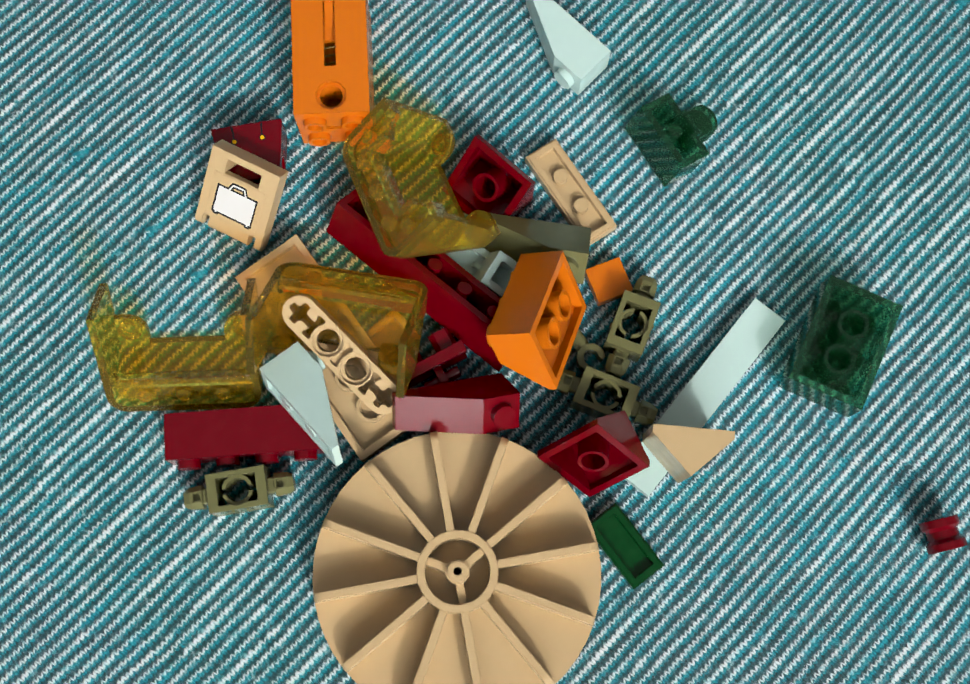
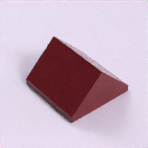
(490, 181)
(597, 454)

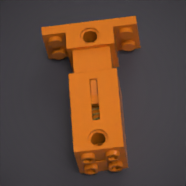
(331, 68)

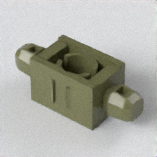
(639, 302)
(642, 412)
(216, 483)

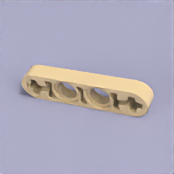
(337, 358)

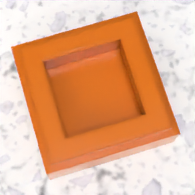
(608, 281)

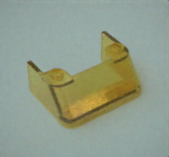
(375, 309)
(172, 371)

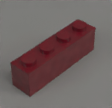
(234, 436)

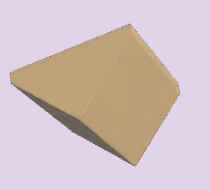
(684, 448)

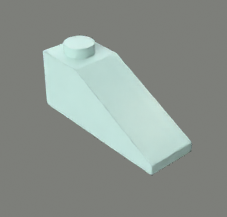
(570, 48)
(300, 387)

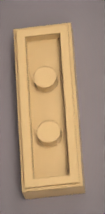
(569, 190)

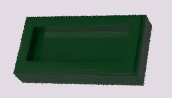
(625, 546)

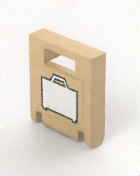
(237, 204)

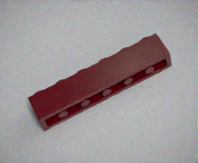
(453, 294)

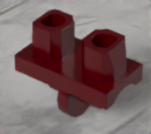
(447, 354)

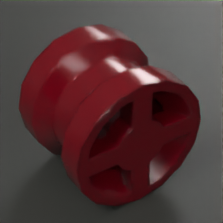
(942, 534)

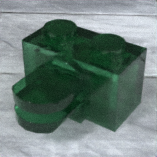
(672, 137)

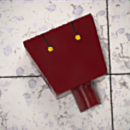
(262, 139)

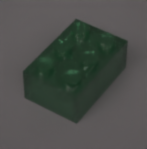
(840, 346)

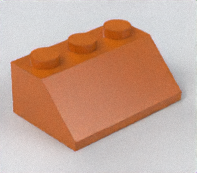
(537, 318)

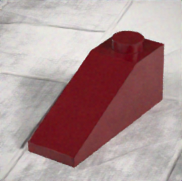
(459, 406)

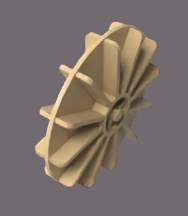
(456, 566)

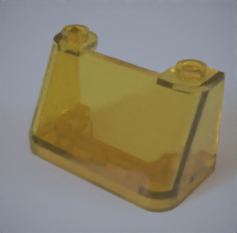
(402, 185)

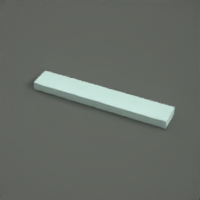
(713, 381)

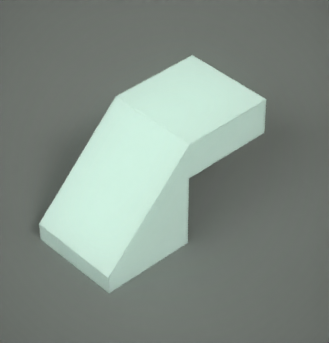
(488, 267)

